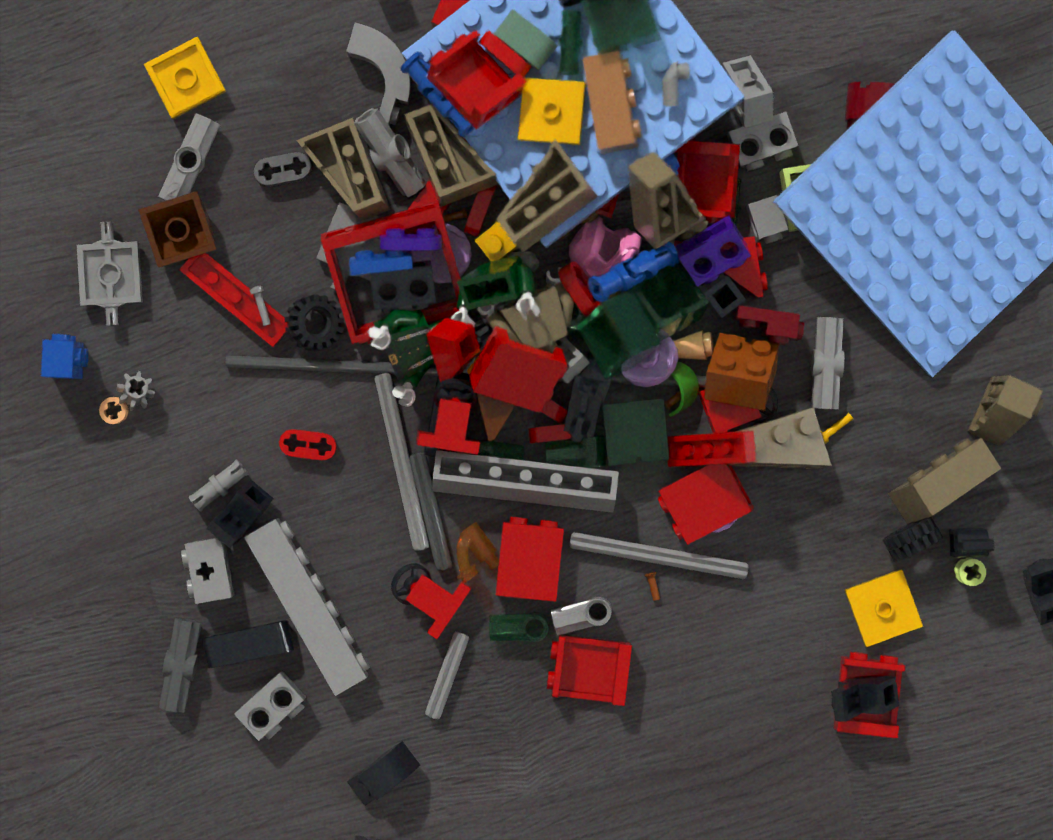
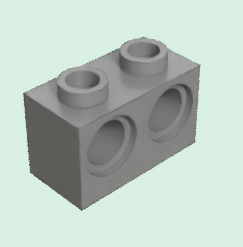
(758, 100)
(760, 136)
(266, 701)

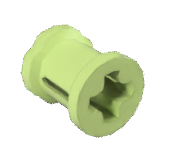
(978, 567)

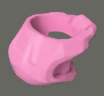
(596, 245)

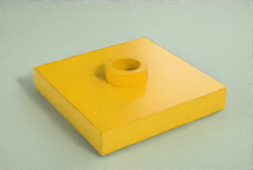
(185, 77)
(552, 111)
(883, 608)

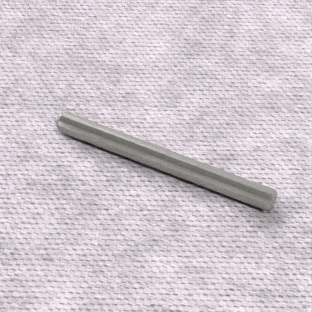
(402, 462)
(659, 555)

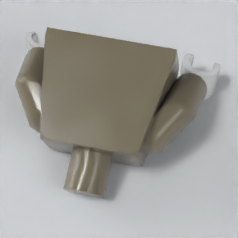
(540, 331)

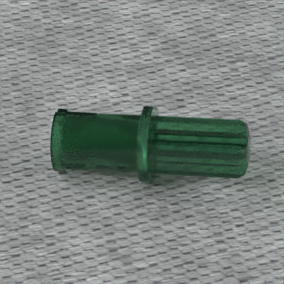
(500, 450)

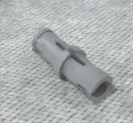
(218, 485)

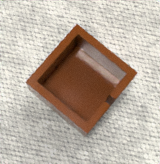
(741, 371)

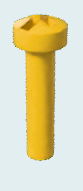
(837, 426)

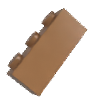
(612, 102)

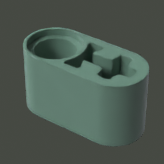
(525, 39)

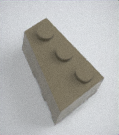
(447, 158)
(347, 164)
(546, 199)
(660, 201)
(1005, 409)
(789, 442)
(944, 480)

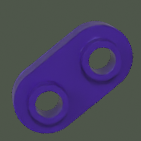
(397, 240)

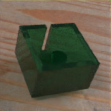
(620, 23)
(670, 300)
(619, 334)
(635, 431)

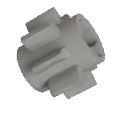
(135, 382)

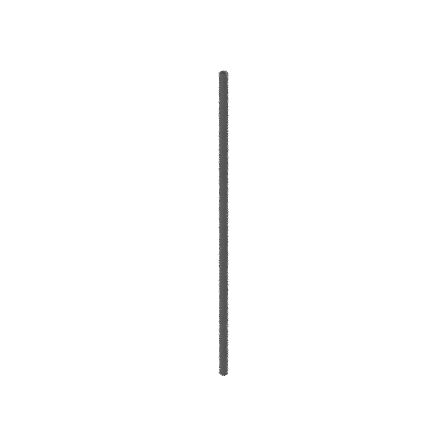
(370, 367)

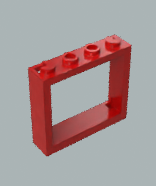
(375, 228)

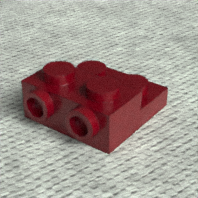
(776, 325)

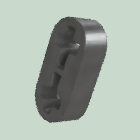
(282, 161)

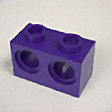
(708, 245)

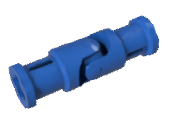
(418, 70)
(632, 271)

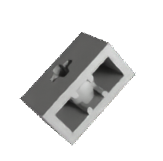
(220, 582)

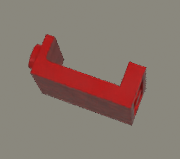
(473, 80)
(710, 177)
(517, 372)
(705, 501)
(529, 559)
(590, 669)
(871, 724)

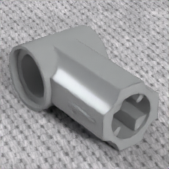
(578, 616)

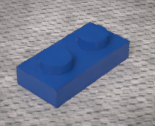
(368, 262)

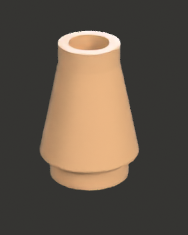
(695, 346)

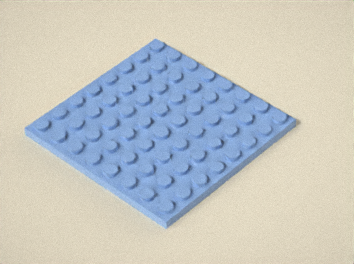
(664, 129)
(933, 204)

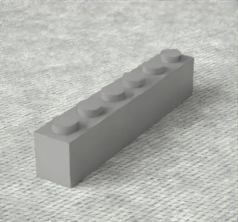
(525, 481)
(306, 605)

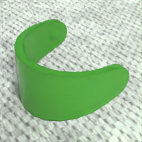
(688, 386)

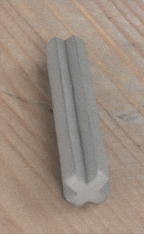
(447, 675)

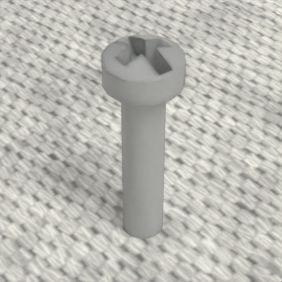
(260, 303)

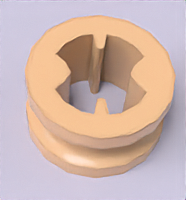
(105, 405)

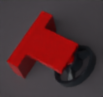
(728, 416)
(451, 419)
(429, 596)

